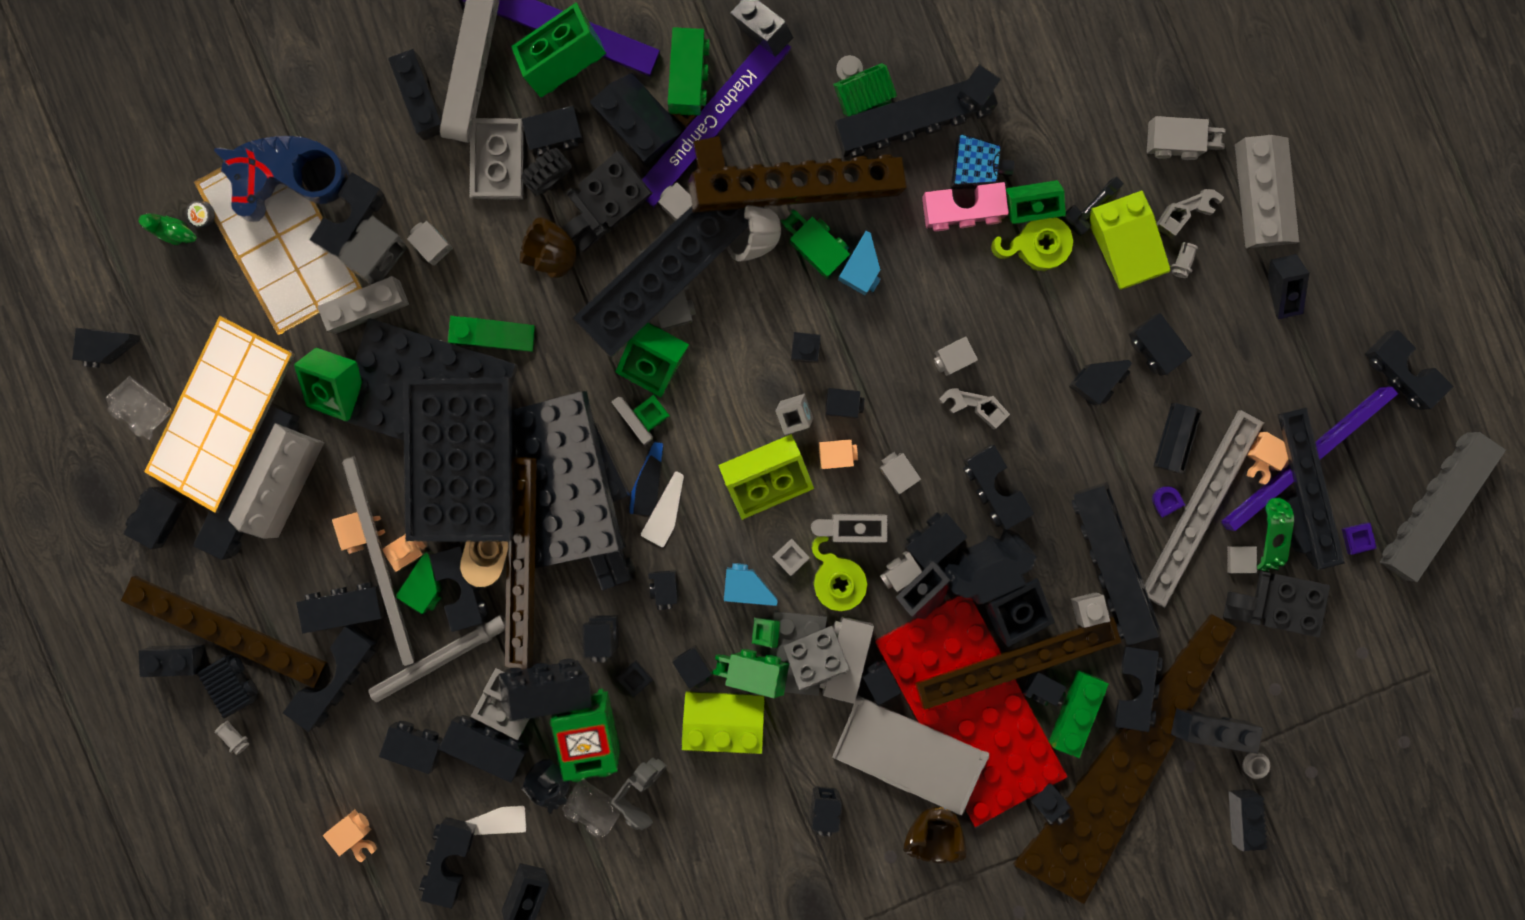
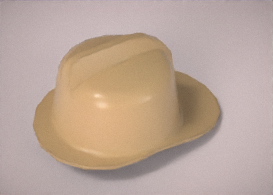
(483, 561)

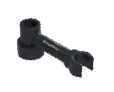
(1079, 219)

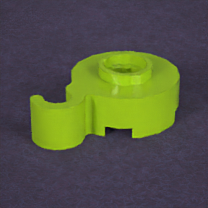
(1028, 246)
(832, 568)

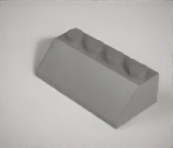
(1266, 191)
(275, 482)

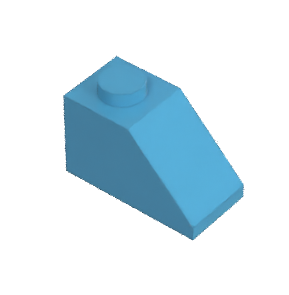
(862, 267)
(746, 586)

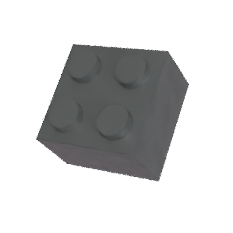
(372, 251)

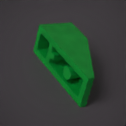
(491, 334)

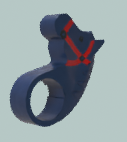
(271, 161)

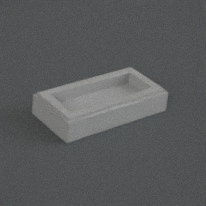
(632, 420)

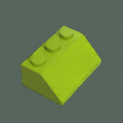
(766, 476)
(723, 722)

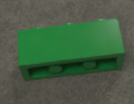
(687, 71)
(1078, 713)

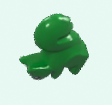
(167, 228)

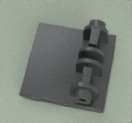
(816, 658)

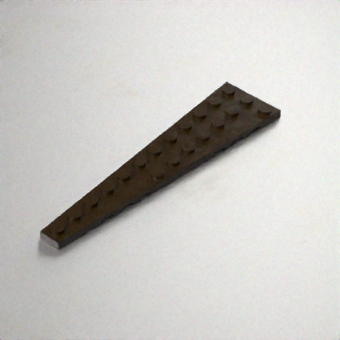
(1116, 782)

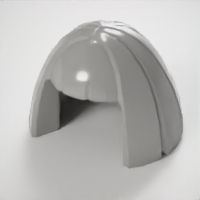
(759, 237)

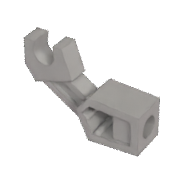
(1200, 202)
(964, 399)

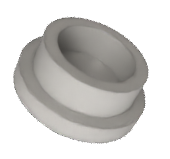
(848, 67)
(1256, 765)

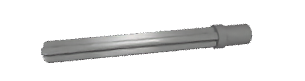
(482, 634)

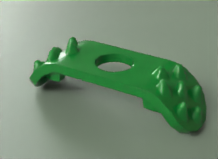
(1280, 521)

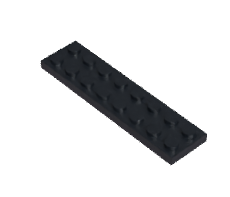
(659, 275)

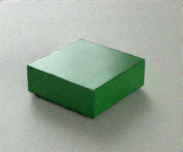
(651, 413)
(766, 632)

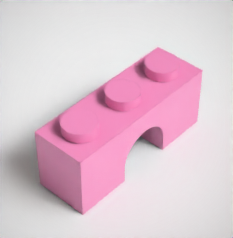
(942, 211)

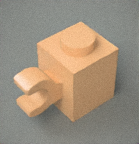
(1269, 454)
(350, 532)
(404, 553)
(349, 834)

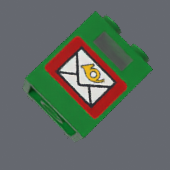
(587, 740)

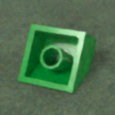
(652, 359)
(329, 382)

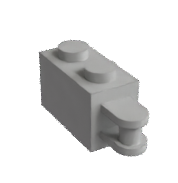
(1182, 137)
(852, 527)

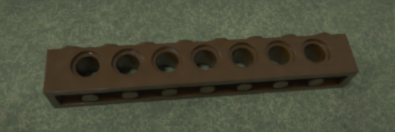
(887, 167)

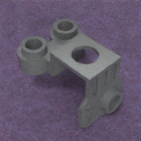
(642, 779)

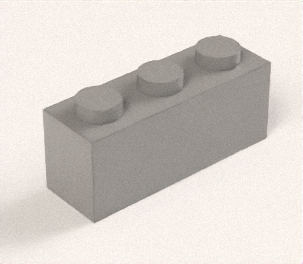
(362, 305)
(854, 641)

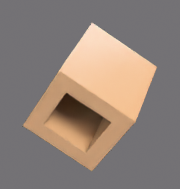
(837, 454)

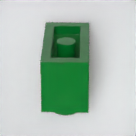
(421, 588)

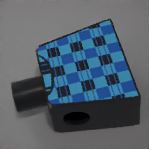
(977, 163)

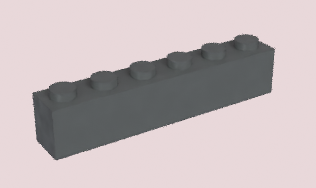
(1442, 505)

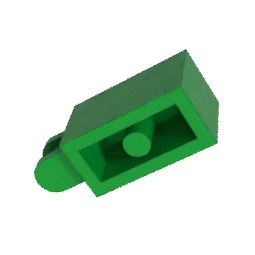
(816, 243)
(753, 673)

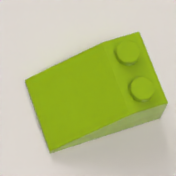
(1129, 240)

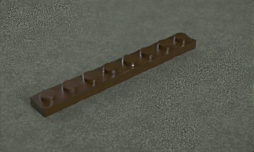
(521, 567)
(224, 631)
(1016, 663)

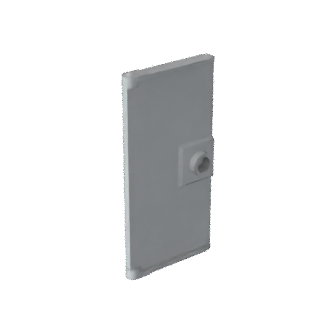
(910, 755)

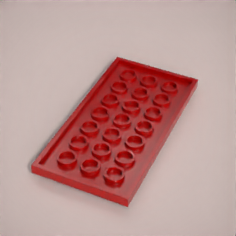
(989, 719)

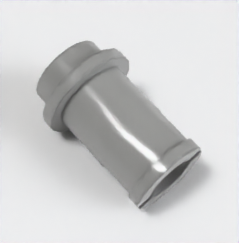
(1184, 261)
(232, 738)

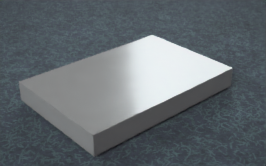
(497, 159)

